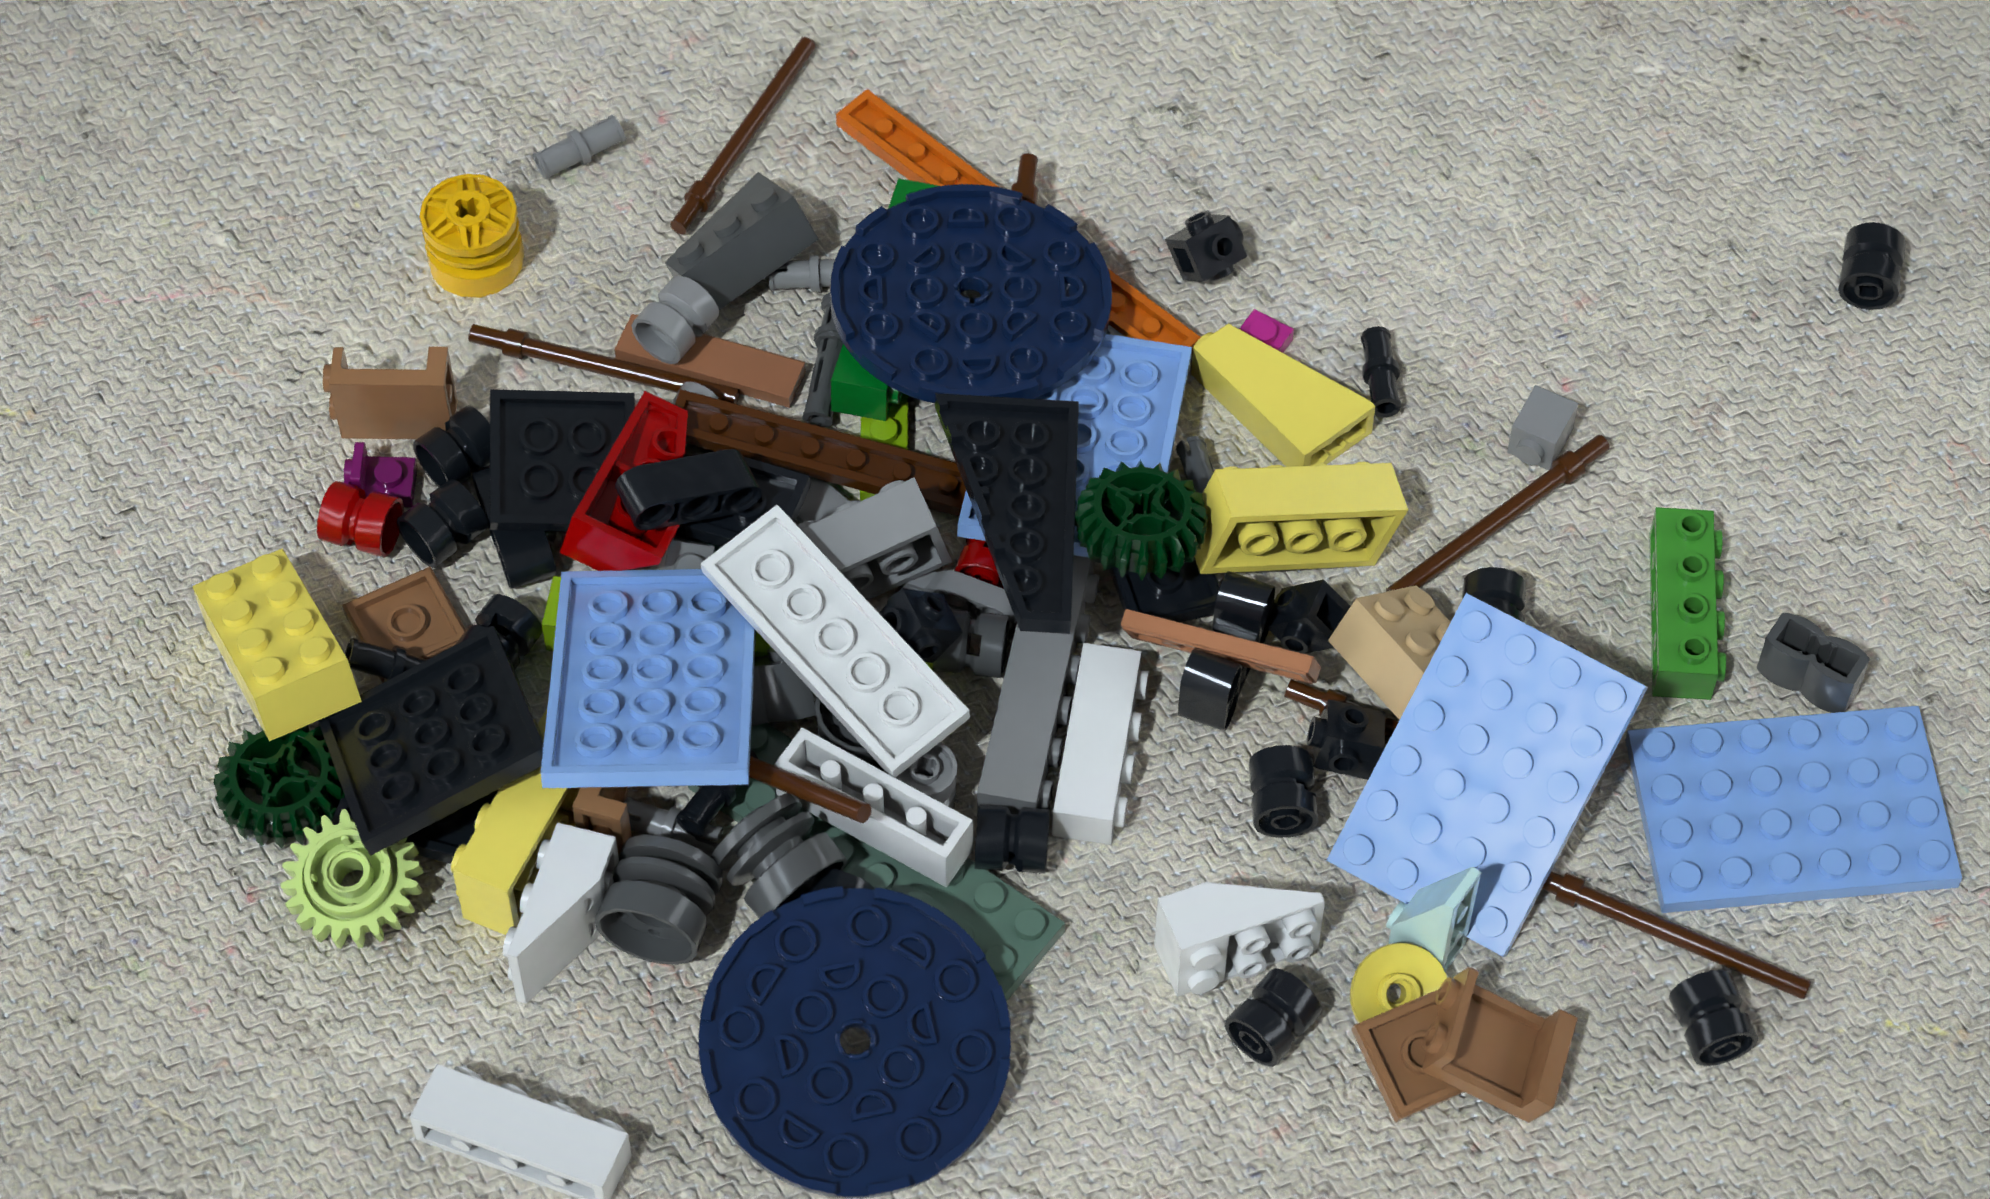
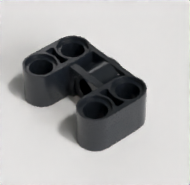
(1213, 683)

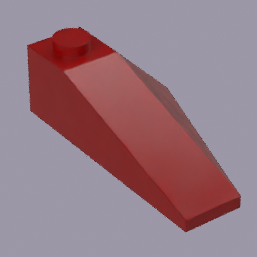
(601, 527)

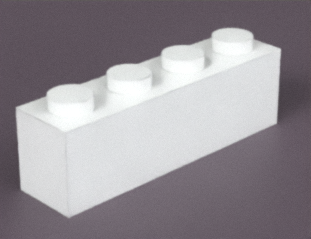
(1097, 744)
(902, 819)
(521, 1134)

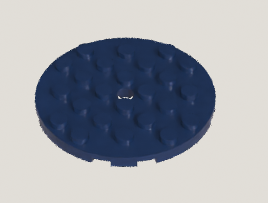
(913, 330)
(869, 1117)

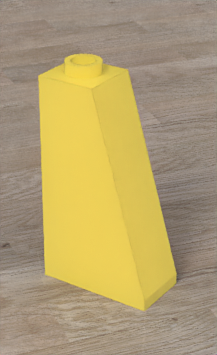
(1280, 400)

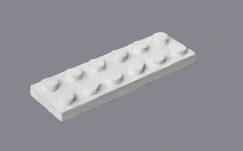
(835, 641)

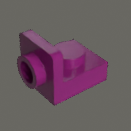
(382, 474)

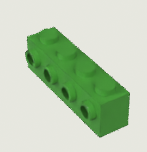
(1684, 604)

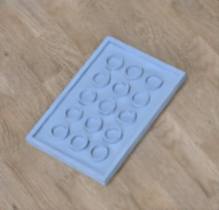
(1126, 413)
(648, 683)
(1488, 768)
(1791, 809)

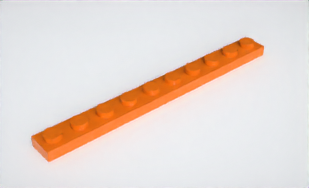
(928, 161)

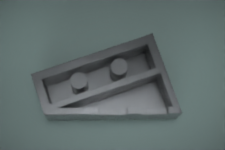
(744, 241)

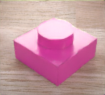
(1268, 330)

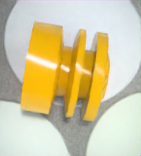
(472, 235)

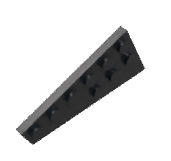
(1022, 486)

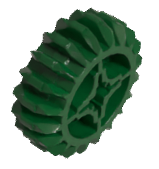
(1141, 520)
(288, 792)

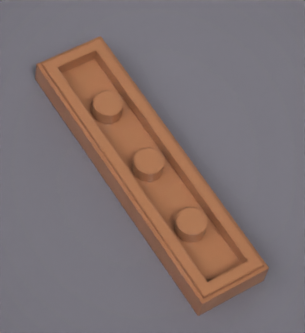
(725, 363)
(1240, 650)

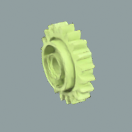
(354, 908)

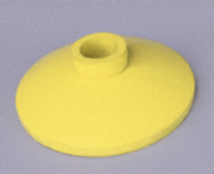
(1399, 963)

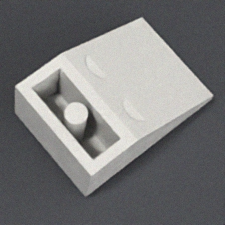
(559, 907)
(1233, 932)

